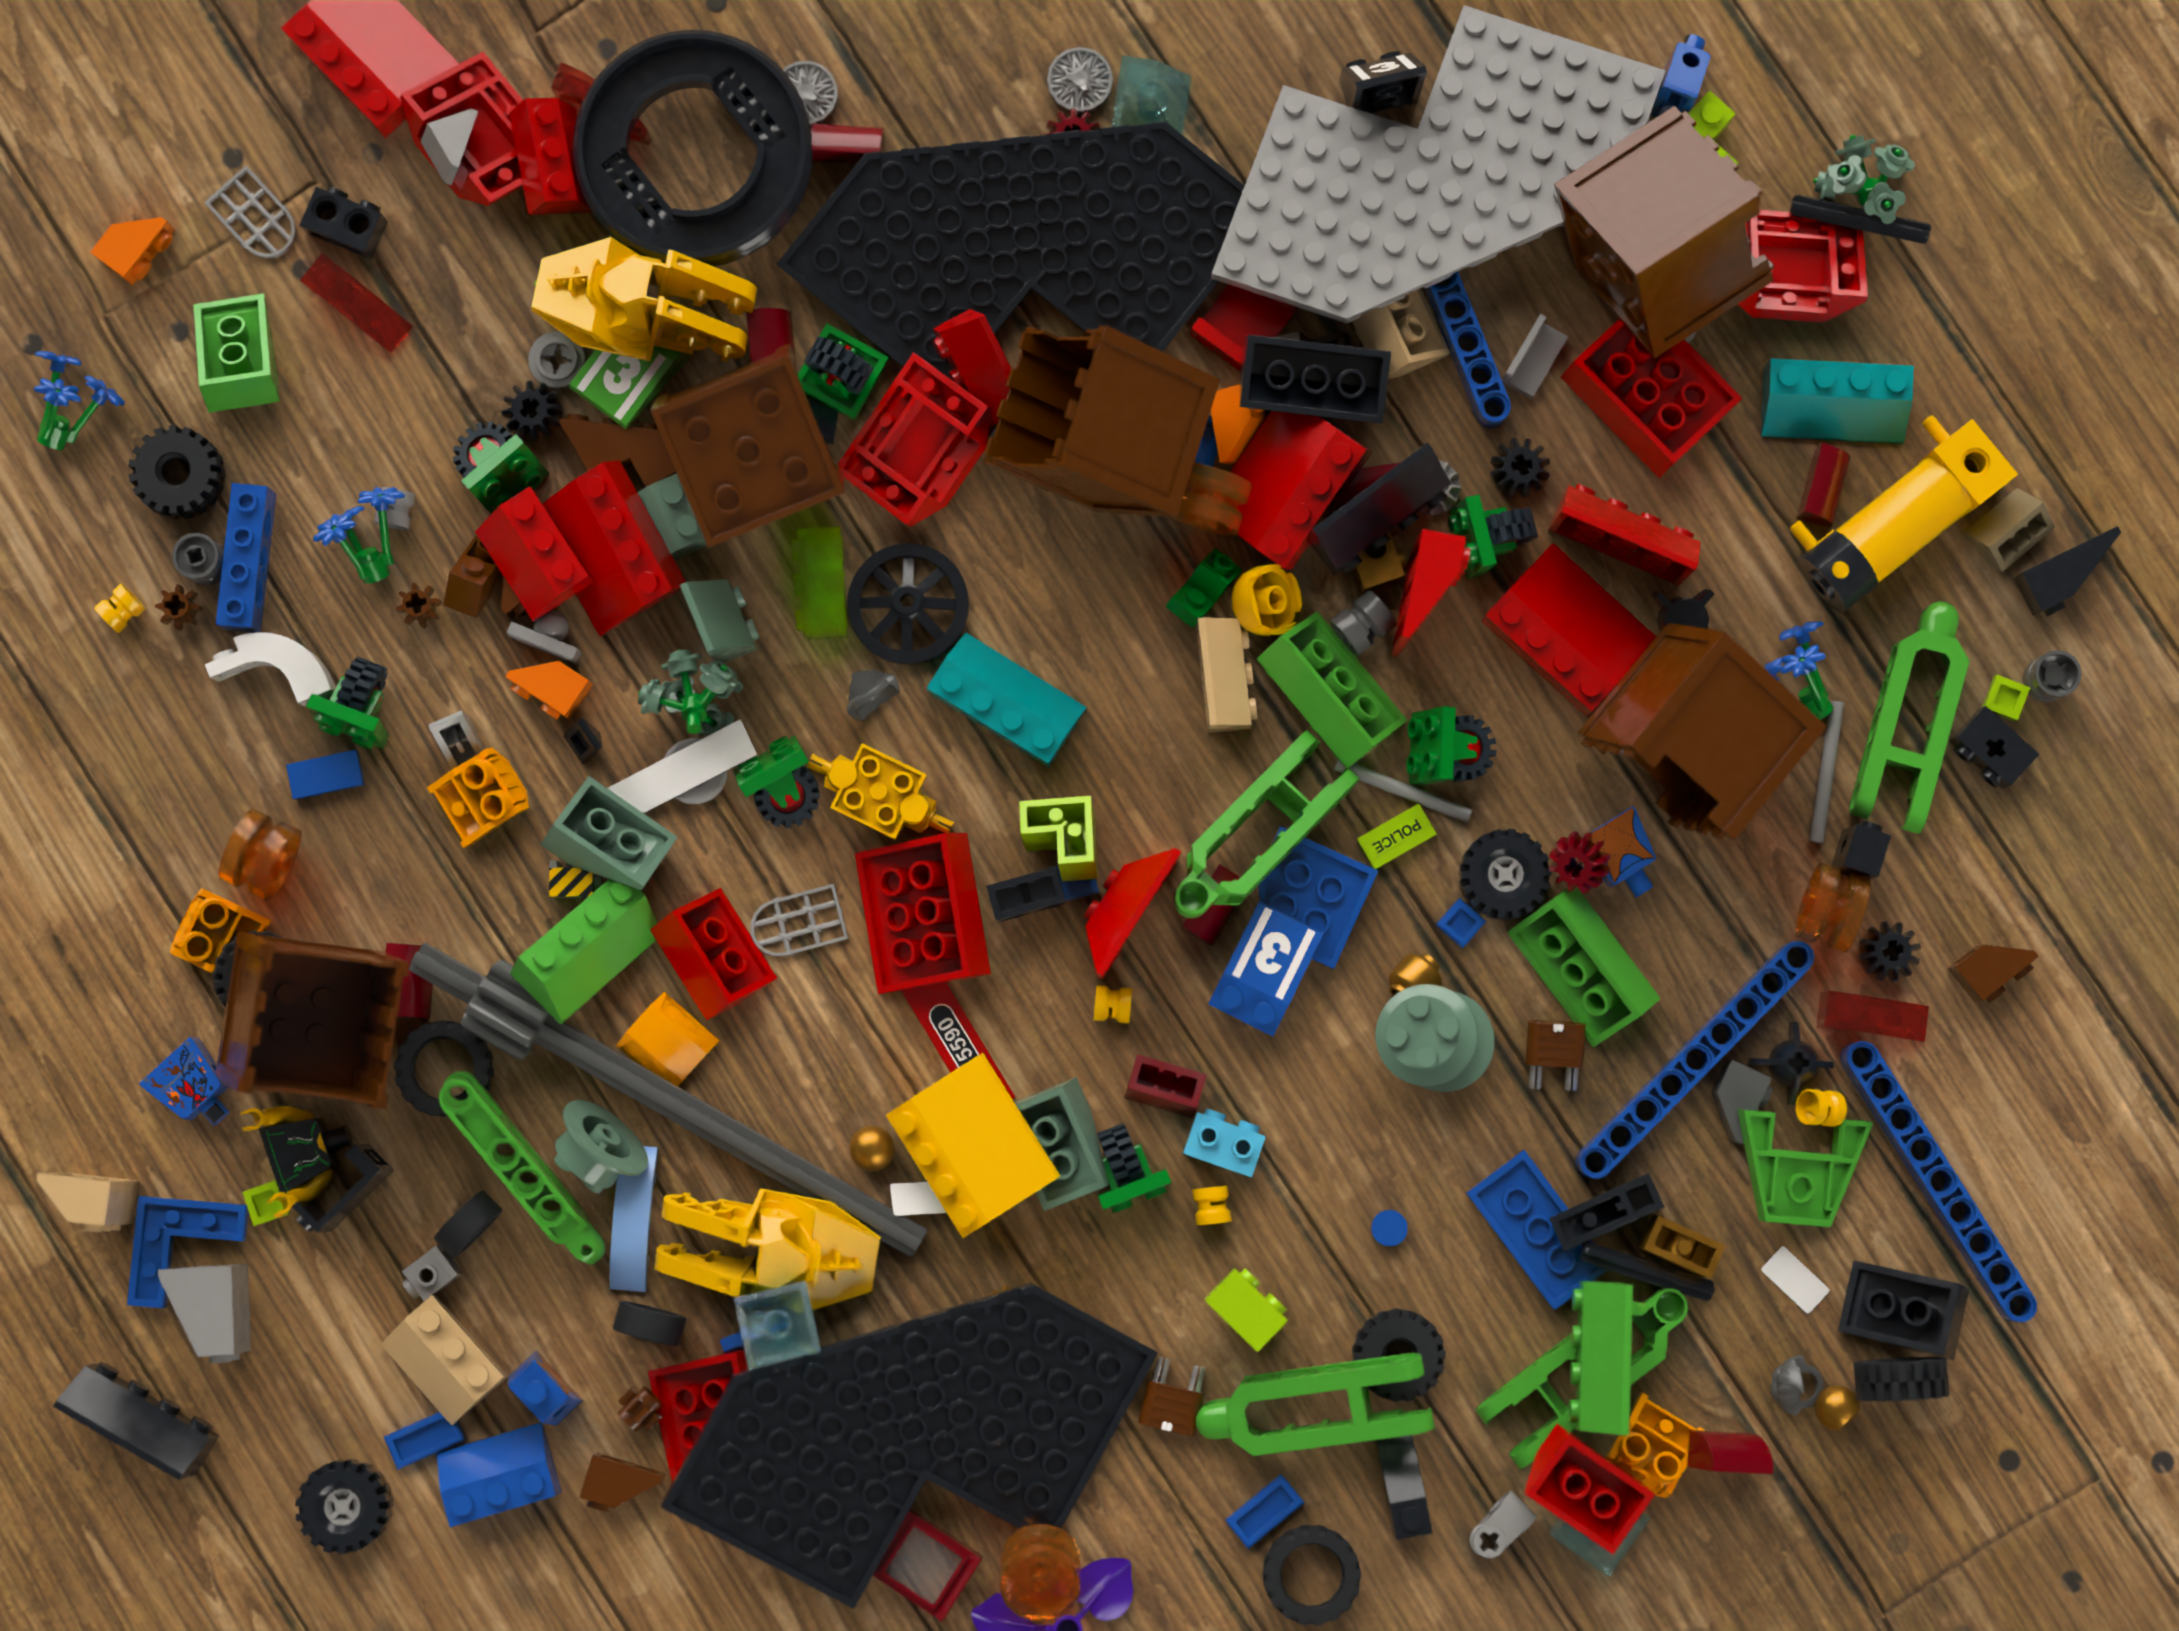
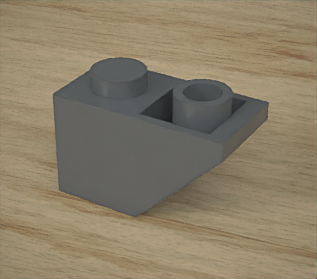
(1739, 1089)

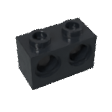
(340, 228)
(1026, 894)

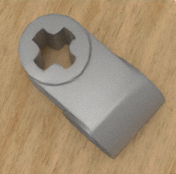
(1506, 1520)

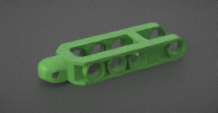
(1935, 633)
(1199, 890)
(489, 1126)
(1652, 1317)
(1228, 1419)

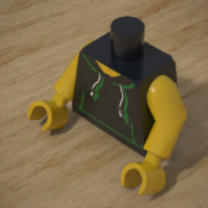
(298, 1151)

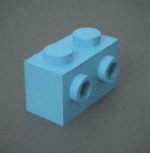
(1224, 1143)

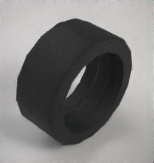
(468, 1224)
(649, 1323)

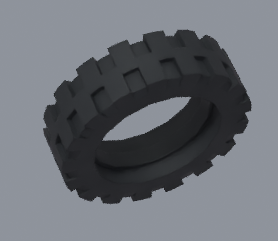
(410, 1050)
(1342, 1598)

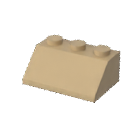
(1405, 330)
(1225, 674)
(91, 1200)
(443, 1359)

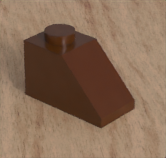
(616, 1481)

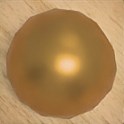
(871, 1148)
(1836, 1407)

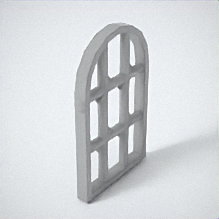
(238, 213)
(810, 910)

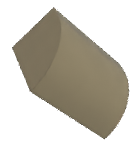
(2010, 529)

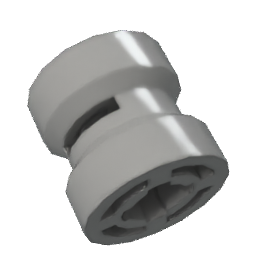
(398, 513)

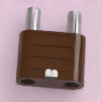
(1555, 1046)
(1172, 1406)

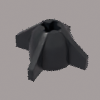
(1683, 609)
(1792, 1063)

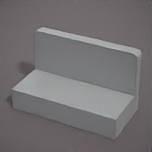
(1534, 358)

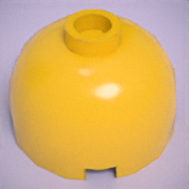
(1266, 600)

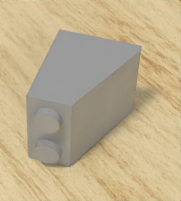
(212, 1308)

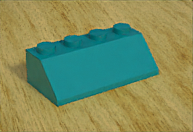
(1836, 400)
(1006, 699)

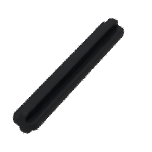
(1857, 219)
(1646, 1271)

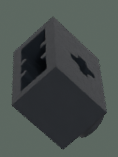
(2011, 751)
(1861, 850)

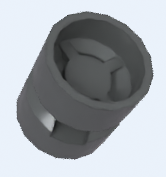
(198, 559)
(1363, 622)
(2052, 676)

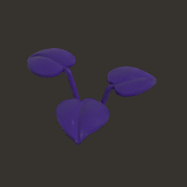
(1104, 1590)

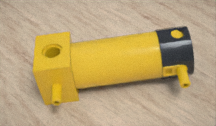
(1905, 516)

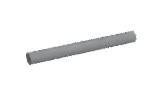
(1826, 773)
(1408, 792)

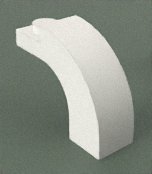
(301, 667)

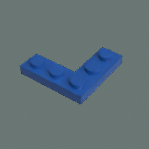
(154, 1233)

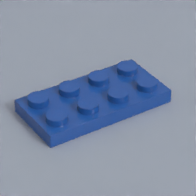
(1518, 1208)

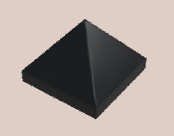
(583, 740)

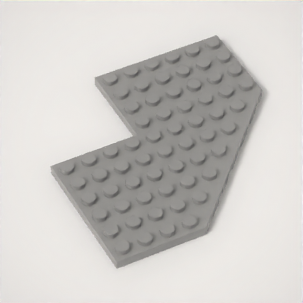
(1369, 209)

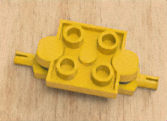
(880, 792)

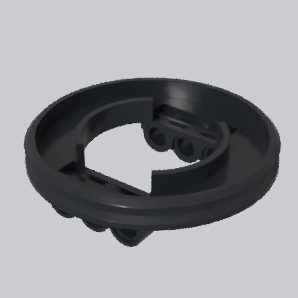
(751, 91)

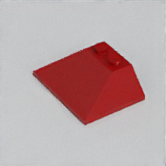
(490, 157)
(1815, 268)
(918, 443)
(1123, 905)

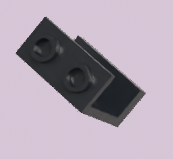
(375, 1171)

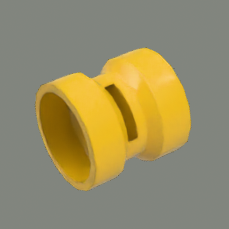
(119, 608)
(1112, 1004)
(1820, 1107)
(1209, 1213)

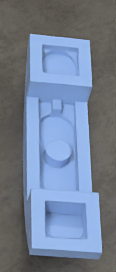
(632, 1227)

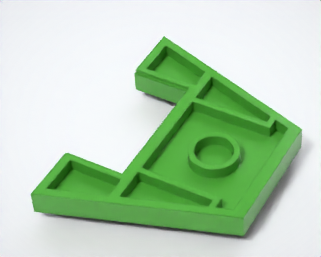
(1799, 1184)

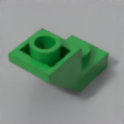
(1204, 587)

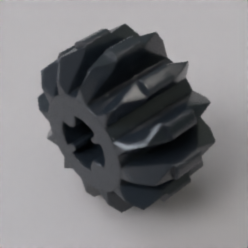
(519, 414)
(1526, 458)
(1880, 941)

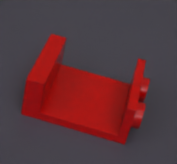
(1238, 315)

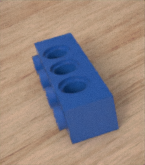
(246, 558)

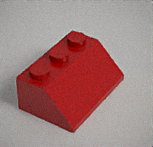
(545, 156)
(975, 358)
(532, 554)
(713, 953)
(1586, 1489)

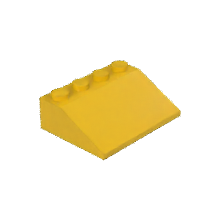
(972, 1145)

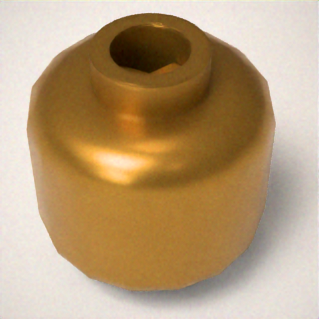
(1414, 971)

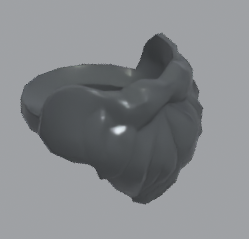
(870, 690)
(1788, 1384)

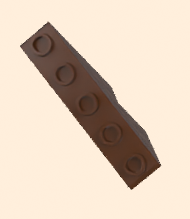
(609, 442)

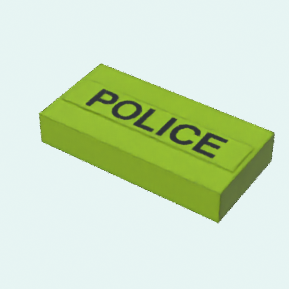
(1396, 836)

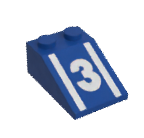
(1266, 968)

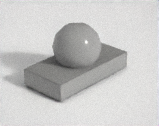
(547, 636)

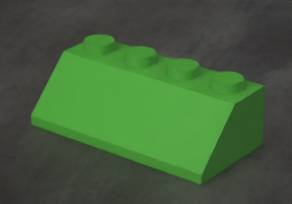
(1331, 689)
(586, 949)
(1584, 965)
(1602, 1357)

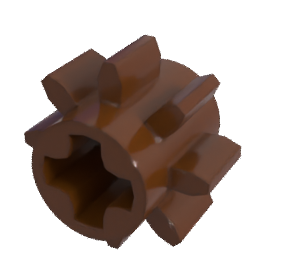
(173, 599)
(410, 600)
(640, 1408)

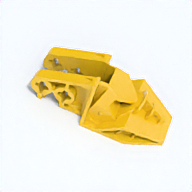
(602, 302)
(796, 1242)

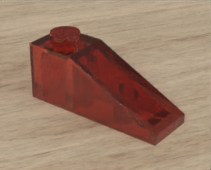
(355, 303)
(1872, 1016)

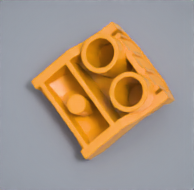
(480, 795)
(209, 926)
(667, 1040)
(1654, 1448)

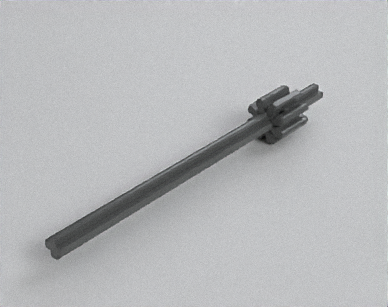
(514, 1021)

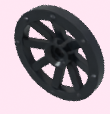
(908, 614)

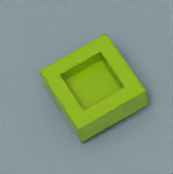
(2006, 697)
(257, 1205)

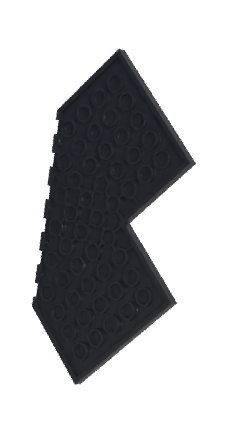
(1093, 221)
(832, 1447)

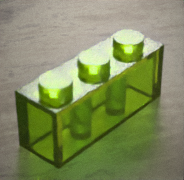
(820, 583)

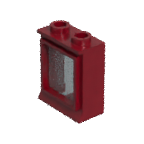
(927, 1565)

